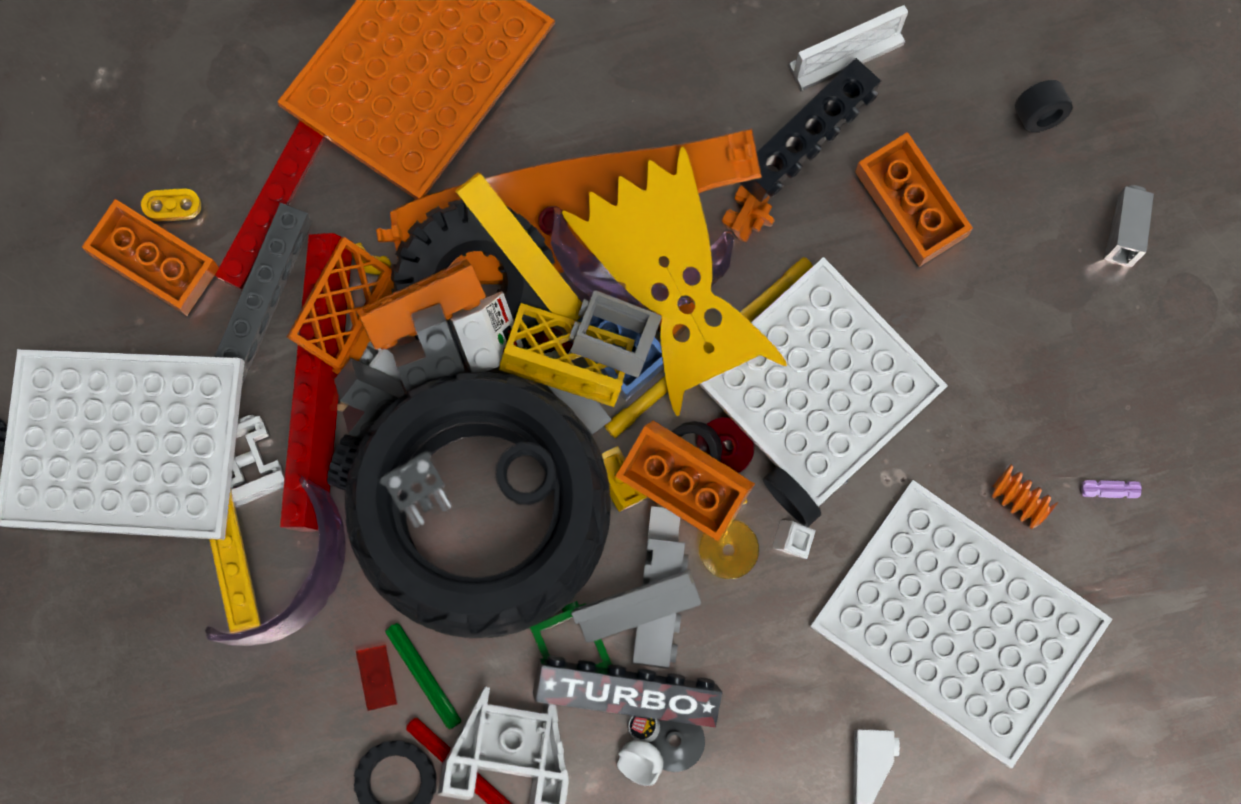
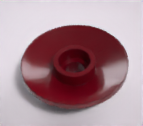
(743, 447)

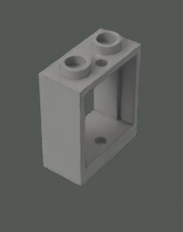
(622, 314)

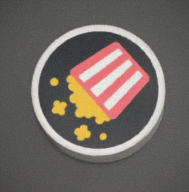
(644, 728)

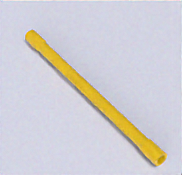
(628, 415)

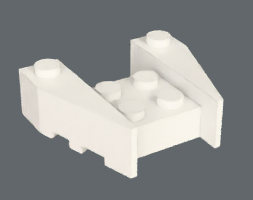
(510, 744)

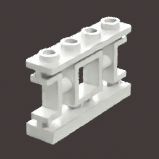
(264, 485)

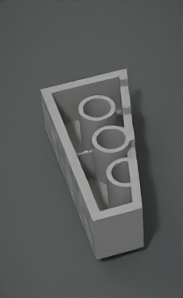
(655, 638)

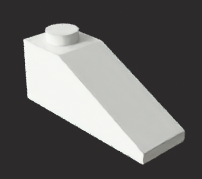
(872, 762)

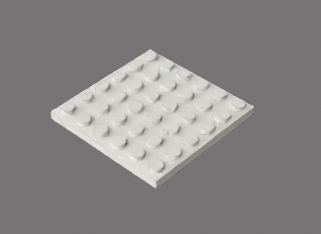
(843, 385)

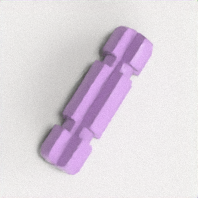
(1111, 489)

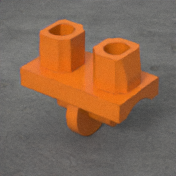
(751, 217)

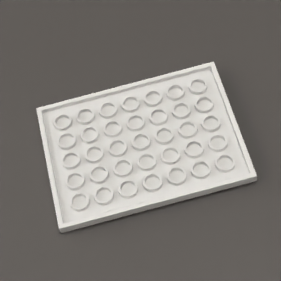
(121, 443)
(961, 624)

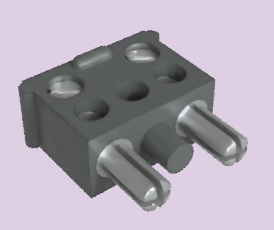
(414, 473)

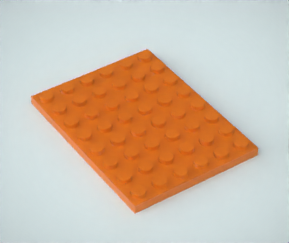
(413, 80)

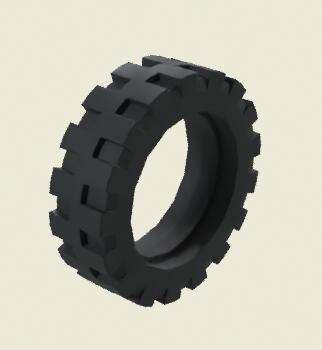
(395, 748)

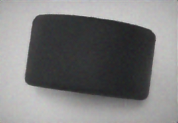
(1043, 106)

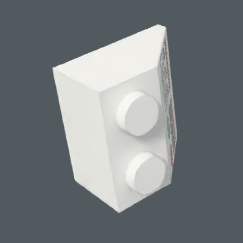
(484, 332)

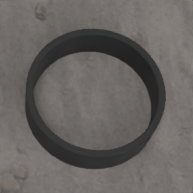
(792, 496)

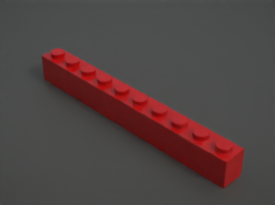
(313, 393)

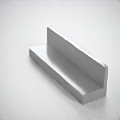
(637, 606)

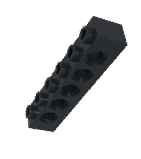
(855, 80)

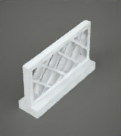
(861, 42)

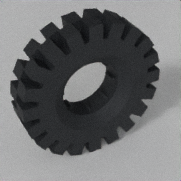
(454, 233)

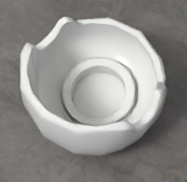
(640, 762)

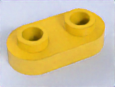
(172, 204)

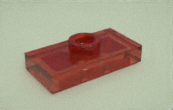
(376, 678)

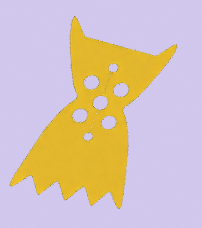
(671, 224)

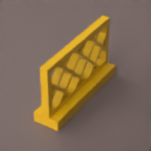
(561, 372)

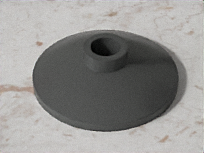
(687, 753)

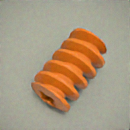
(1022, 497)

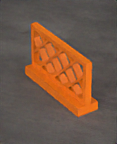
(357, 338)

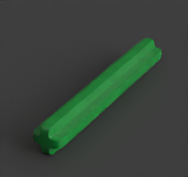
(423, 676)

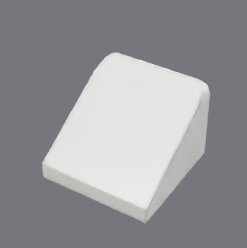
(793, 538)

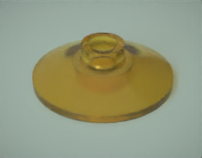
(734, 566)

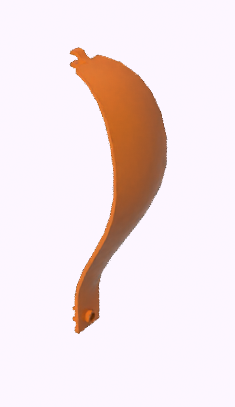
(569, 181)

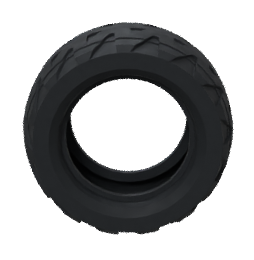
(461, 409)

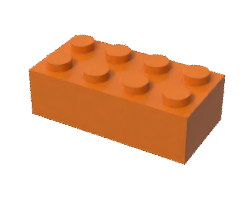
(913, 199)
(150, 257)
(685, 480)

